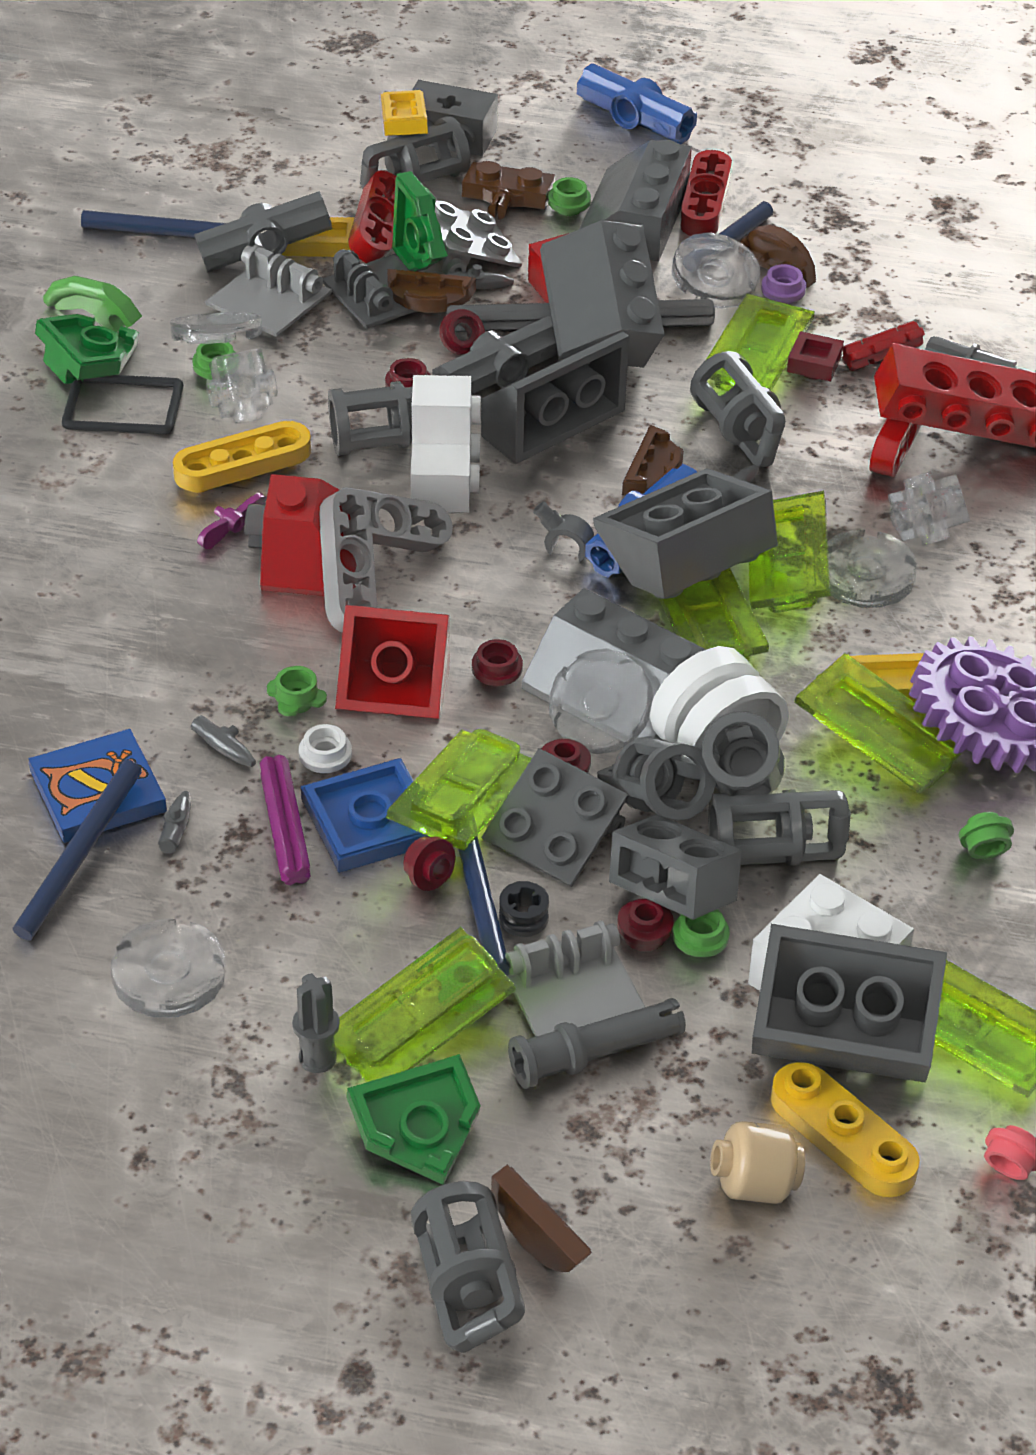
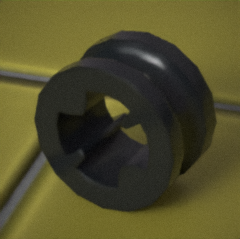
(523, 894)

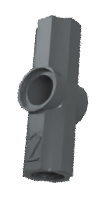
(283, 223)
(503, 358)

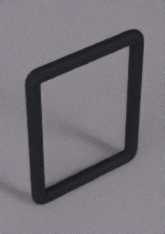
(177, 383)

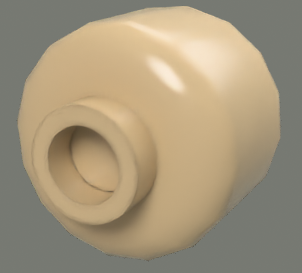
(758, 1162)

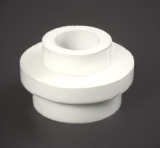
(325, 749)

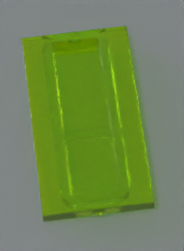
(764, 336)
(798, 567)
(716, 615)
(878, 722)
(461, 787)
(422, 1007)
(987, 1029)

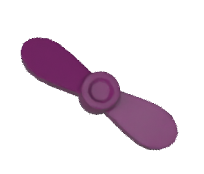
(230, 520)

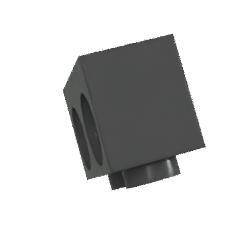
(675, 866)

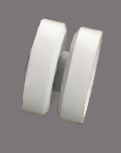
(709, 688)

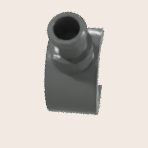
(254, 524)
(565, 525)

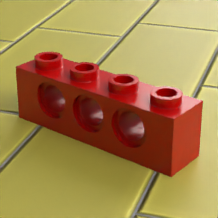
(957, 394)

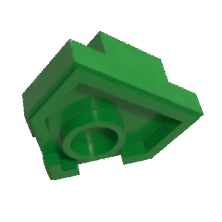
(415, 224)
(82, 350)
(418, 1116)

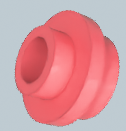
(1011, 1151)

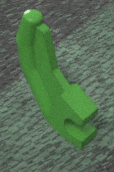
(101, 299)

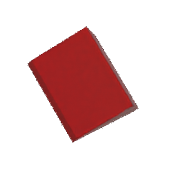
(393, 661)

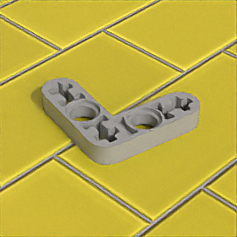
(361, 534)

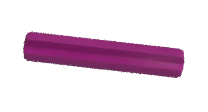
(285, 820)

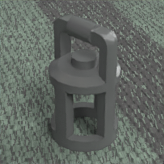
(402, 157)
(744, 411)
(399, 414)
(744, 758)
(654, 776)
(791, 822)
(470, 1277)

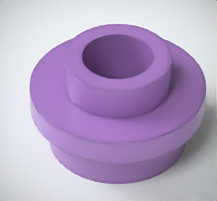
(784, 284)

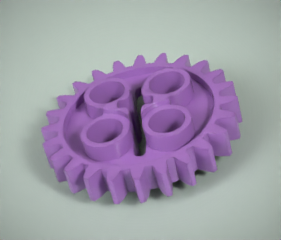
(979, 701)

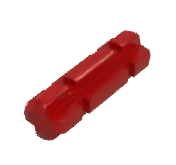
(876, 346)

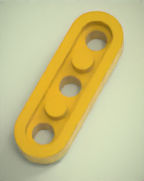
(241, 456)
(852, 1146)

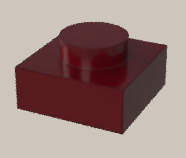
(815, 356)

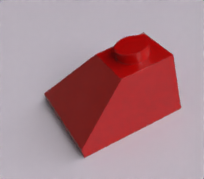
(293, 538)

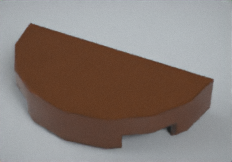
(778, 246)
(429, 291)
(652, 461)
(536, 1223)

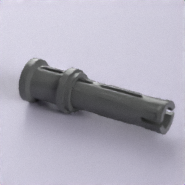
(572, 1046)

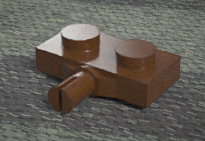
(507, 187)

